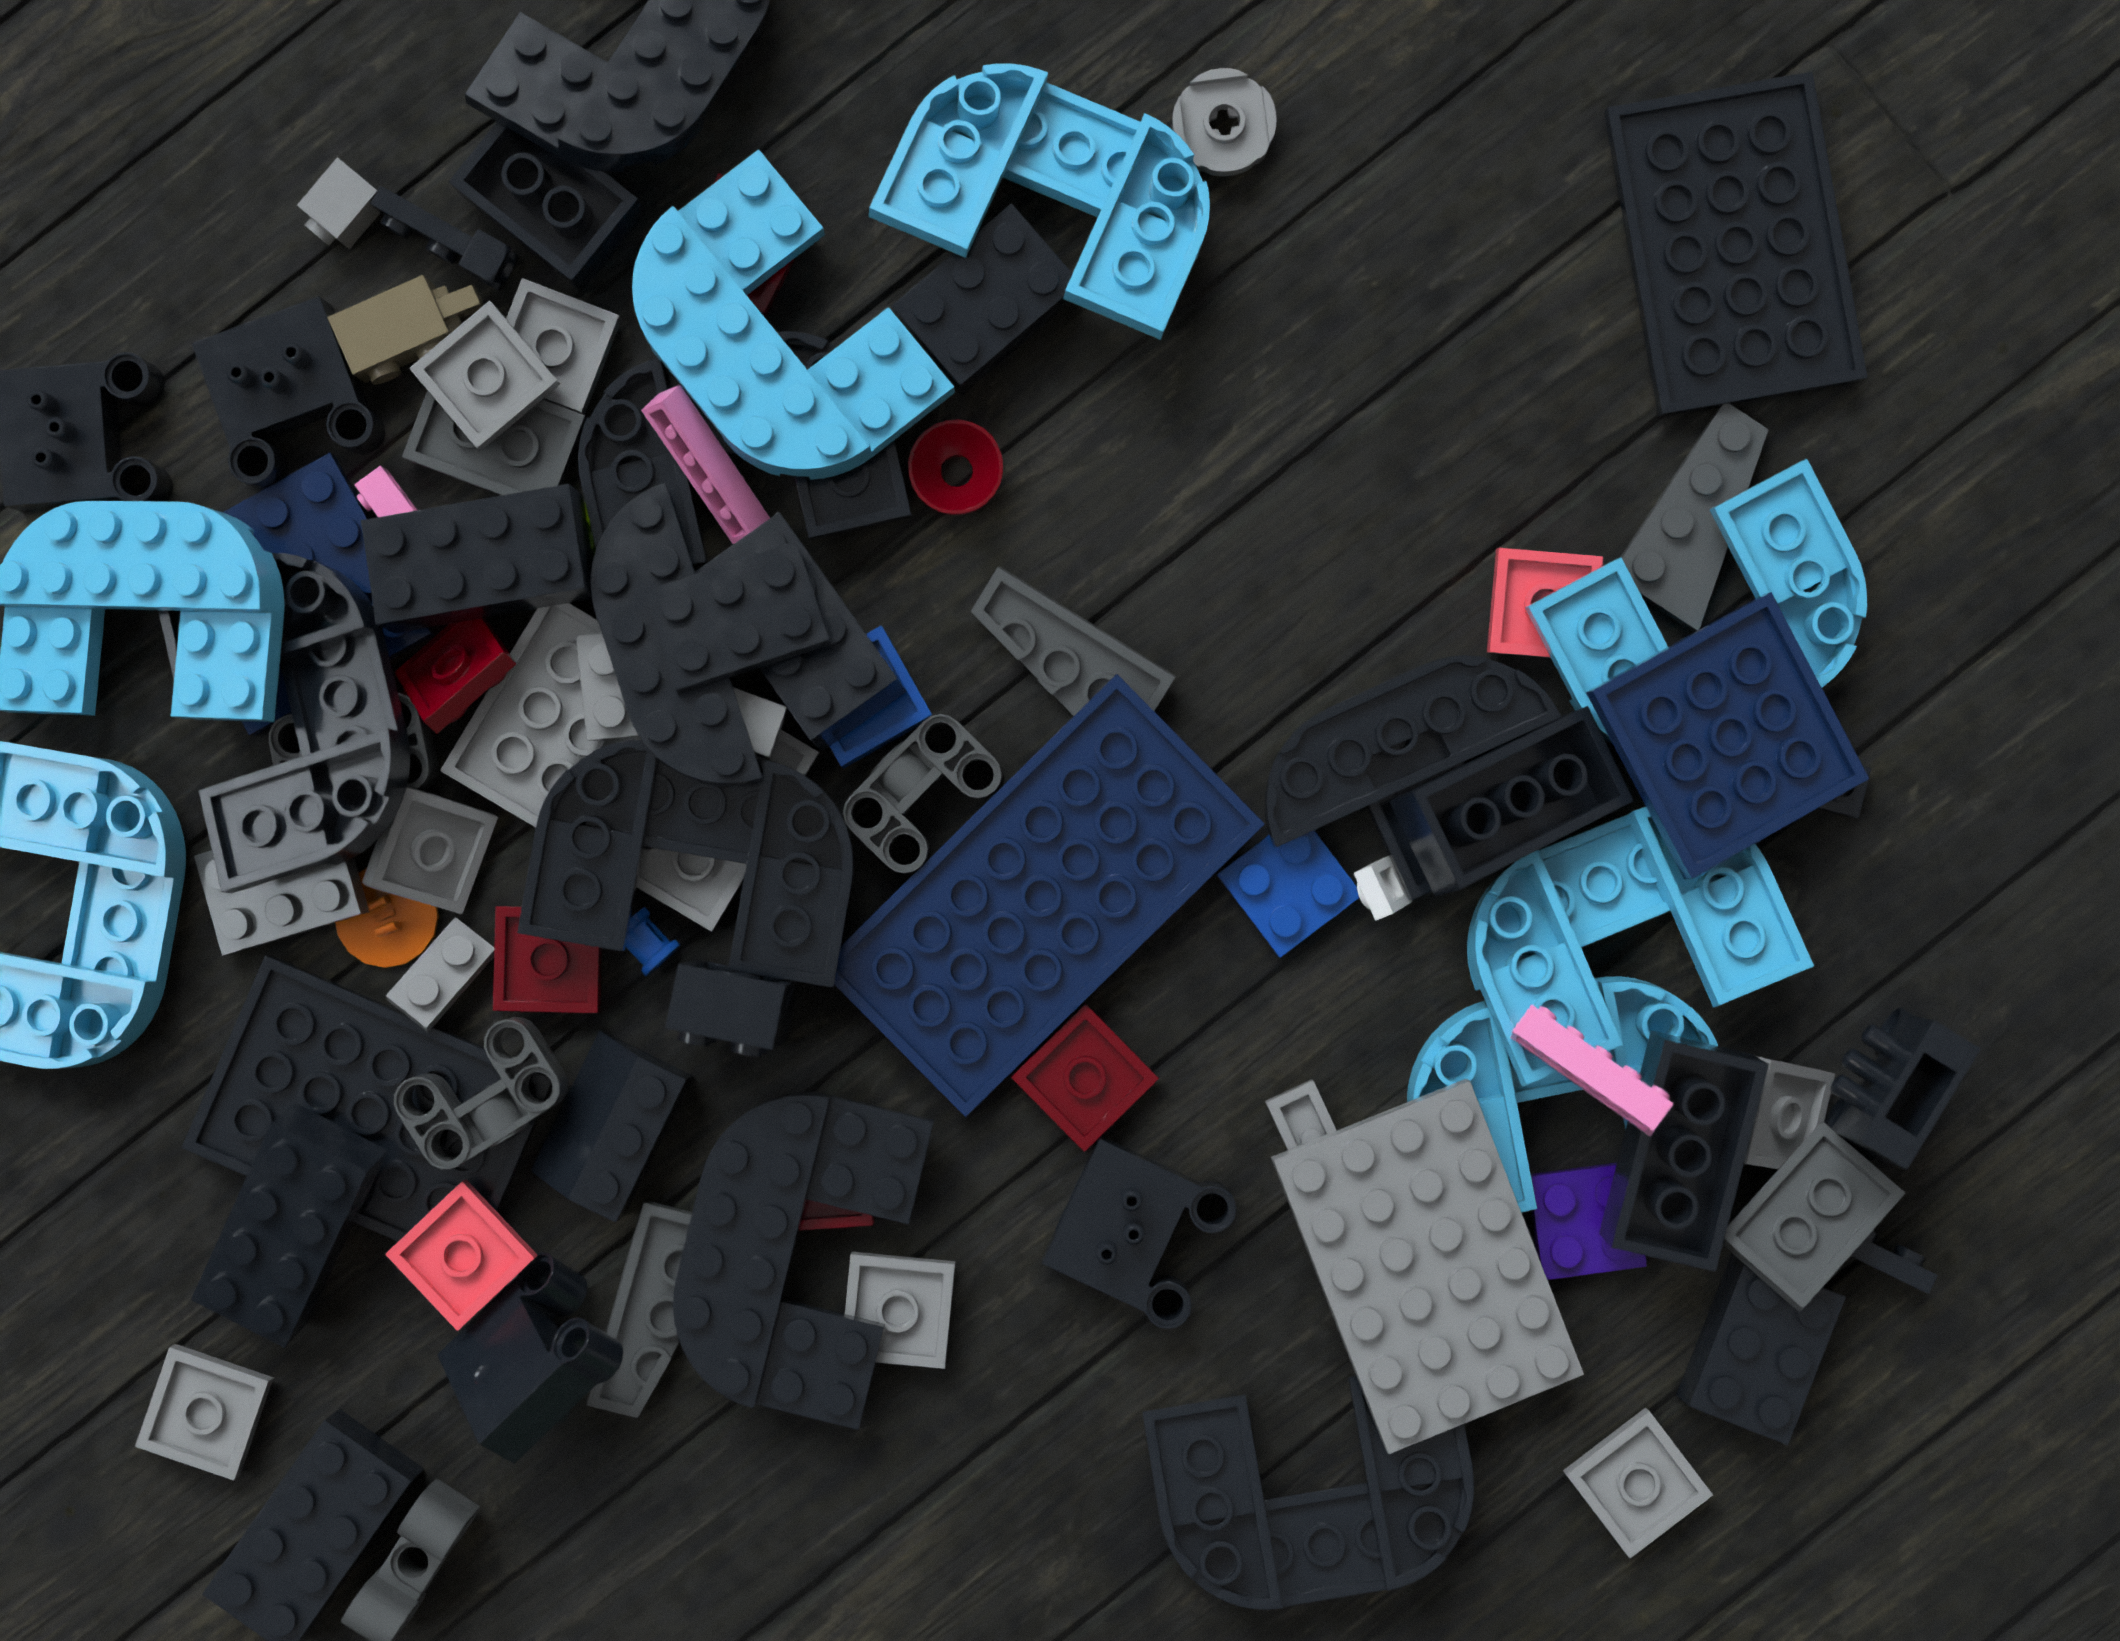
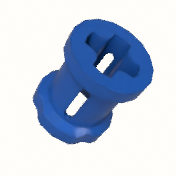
(648, 942)

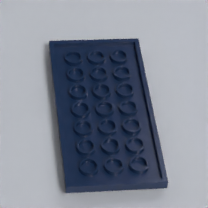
(1042, 895)

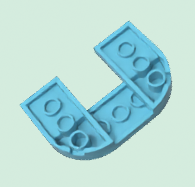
(1069, 149)
(733, 363)
(1783, 544)
(141, 558)
(1599, 883)
(120, 907)
(1473, 1050)

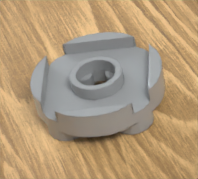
(1243, 100)

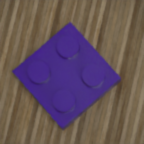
(1570, 1221)

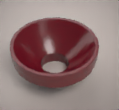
(952, 440)

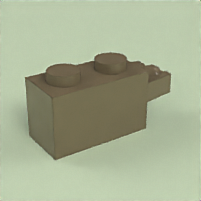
(400, 326)

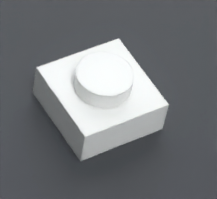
(1381, 888)

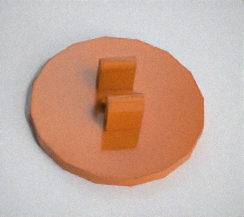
(392, 930)

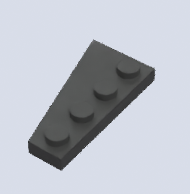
(1679, 543)
(1061, 647)
(644, 1310)

